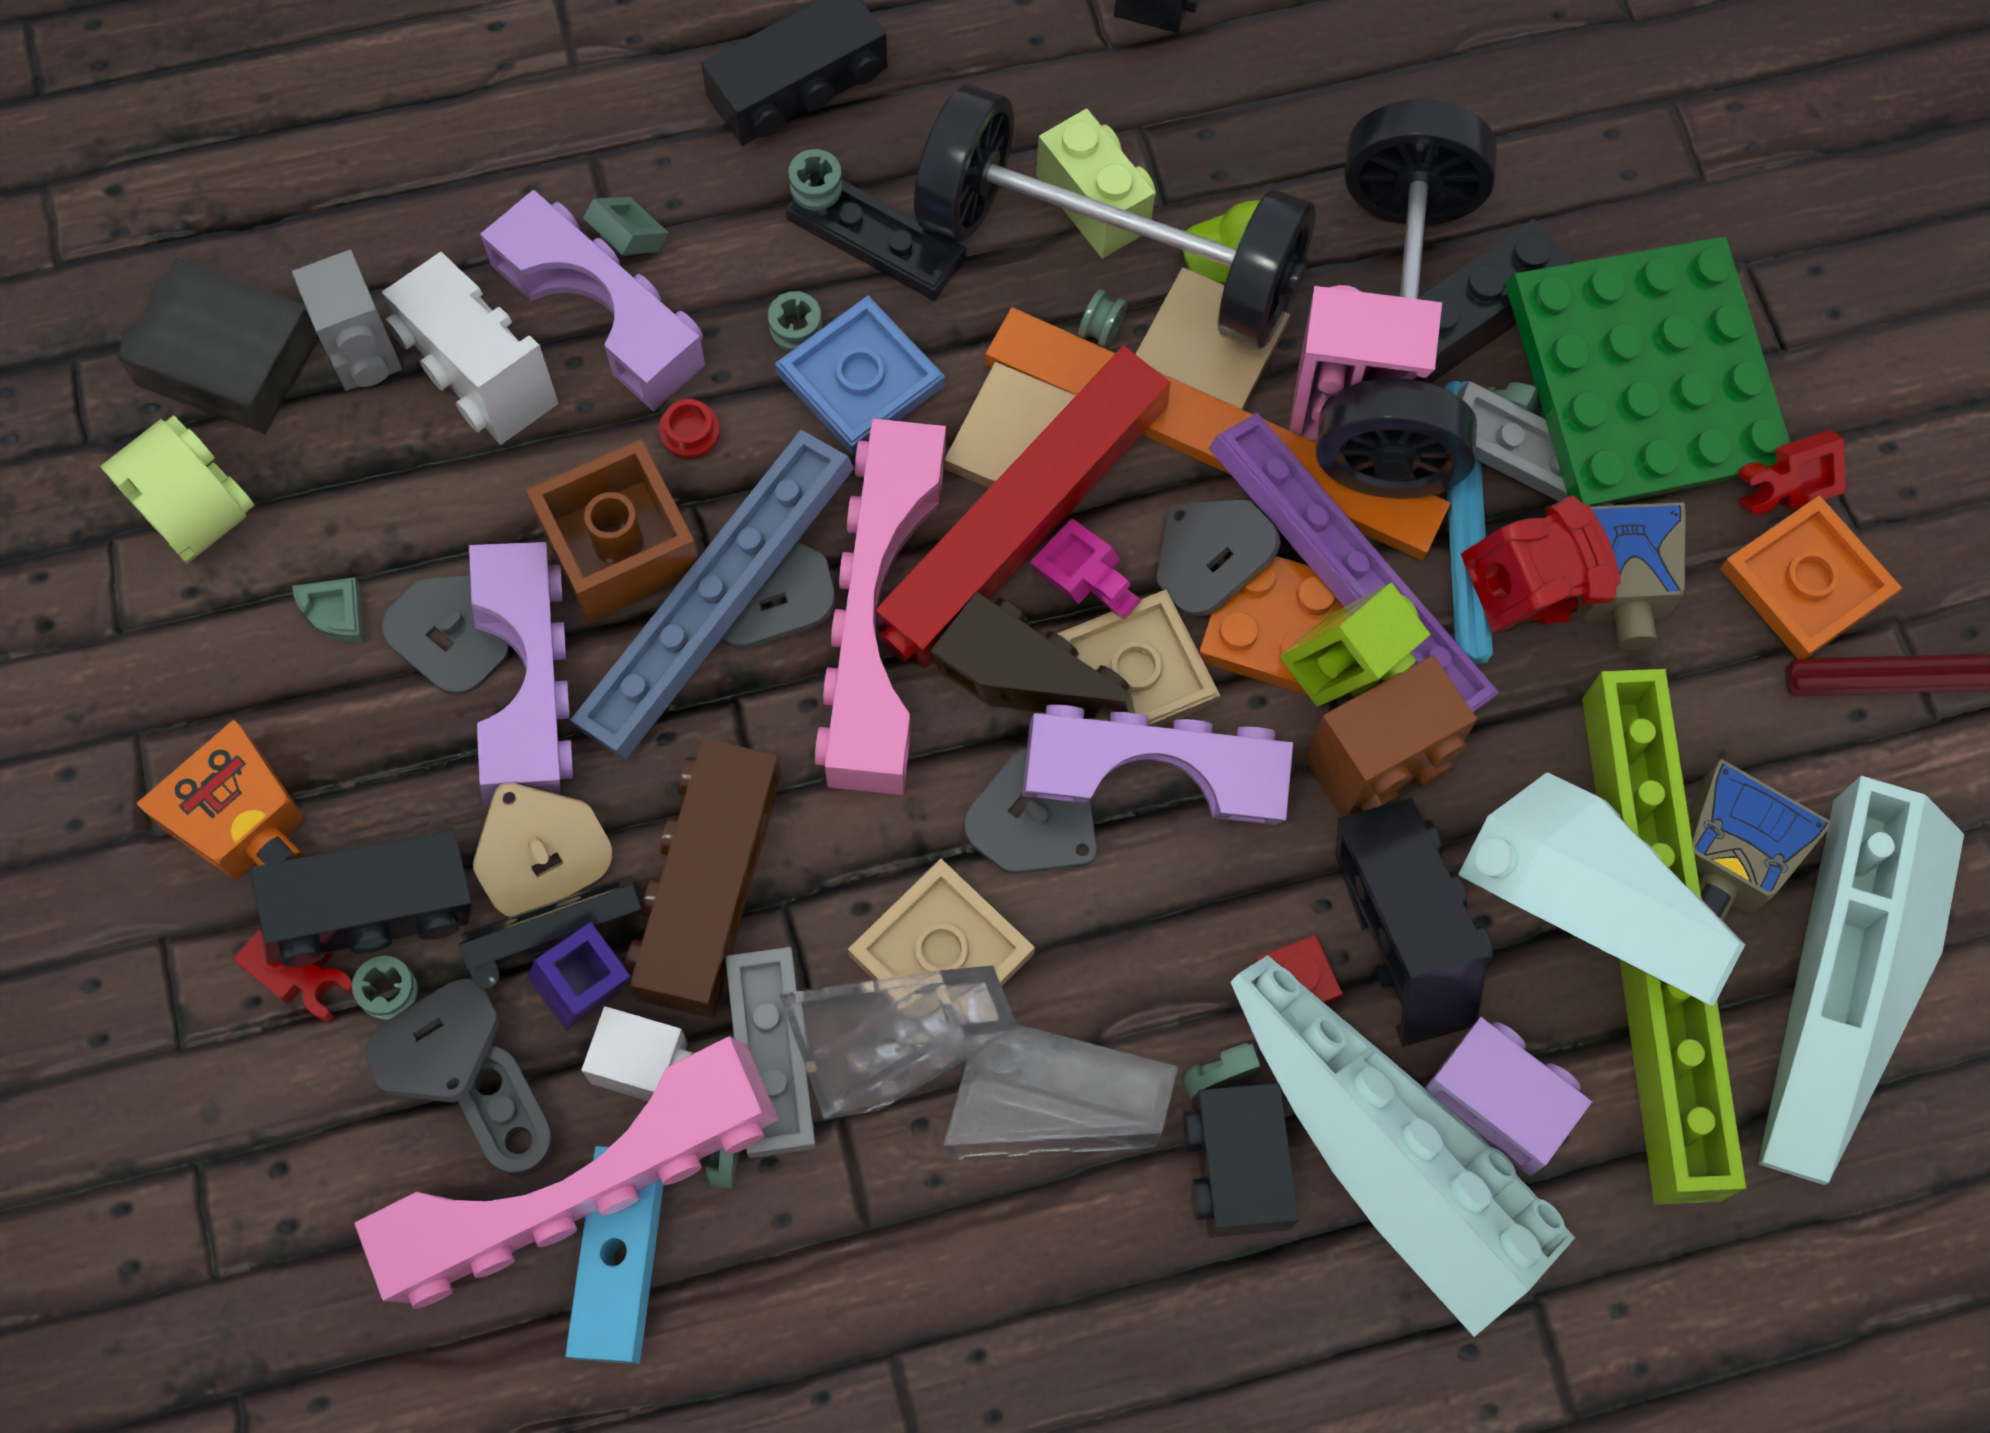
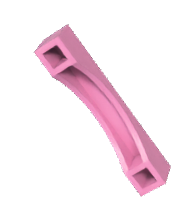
(868, 721)
(695, 1110)

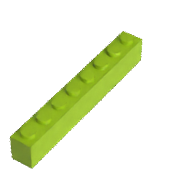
(1672, 1034)

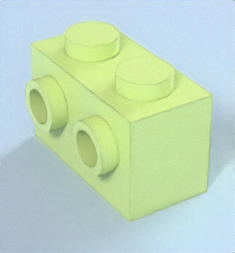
(1091, 163)

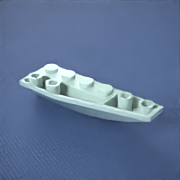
(1861, 969)
(1403, 1154)

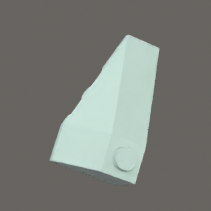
(1593, 877)

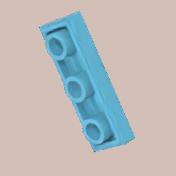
(614, 1299)

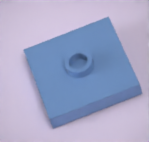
(859, 372)

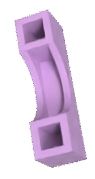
(547, 254)
(512, 601)
(1239, 774)

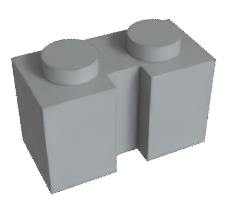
(347, 320)

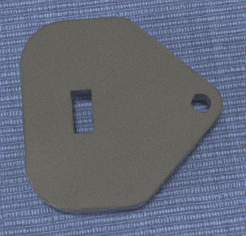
(1202, 541)
(810, 594)
(446, 607)
(1039, 838)
(444, 1057)

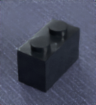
(1242, 1160)

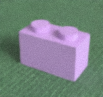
(1509, 1095)

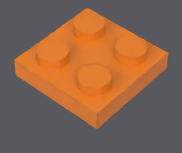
(1810, 578)
(1266, 621)

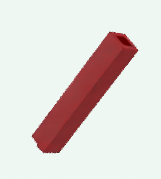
(1024, 504)

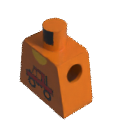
(227, 805)

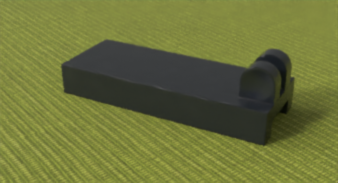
(543, 924)

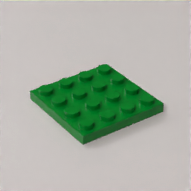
(1647, 371)

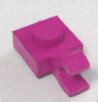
(1084, 563)

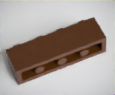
(705, 877)

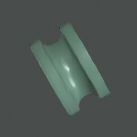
(830, 171)
(786, 305)
(1103, 318)
(391, 968)

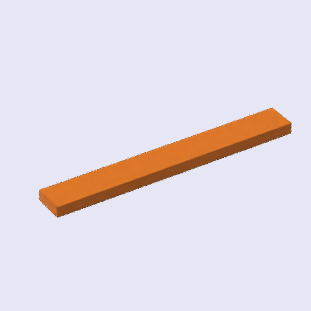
(1195, 421)

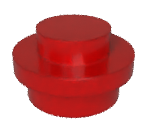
(689, 429)

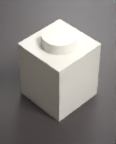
(632, 1053)

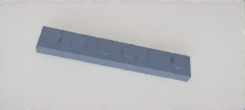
(712, 594)

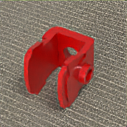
(1542, 566)

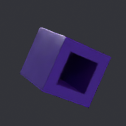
(578, 975)

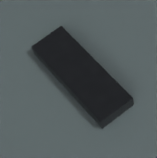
(882, 239)

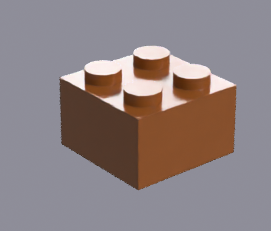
(614, 530)
(1391, 738)

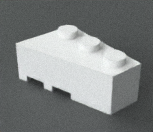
(470, 348)

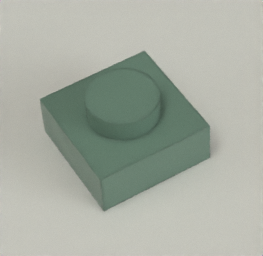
(625, 226)

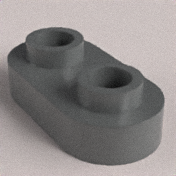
(505, 1114)

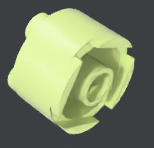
(175, 491)

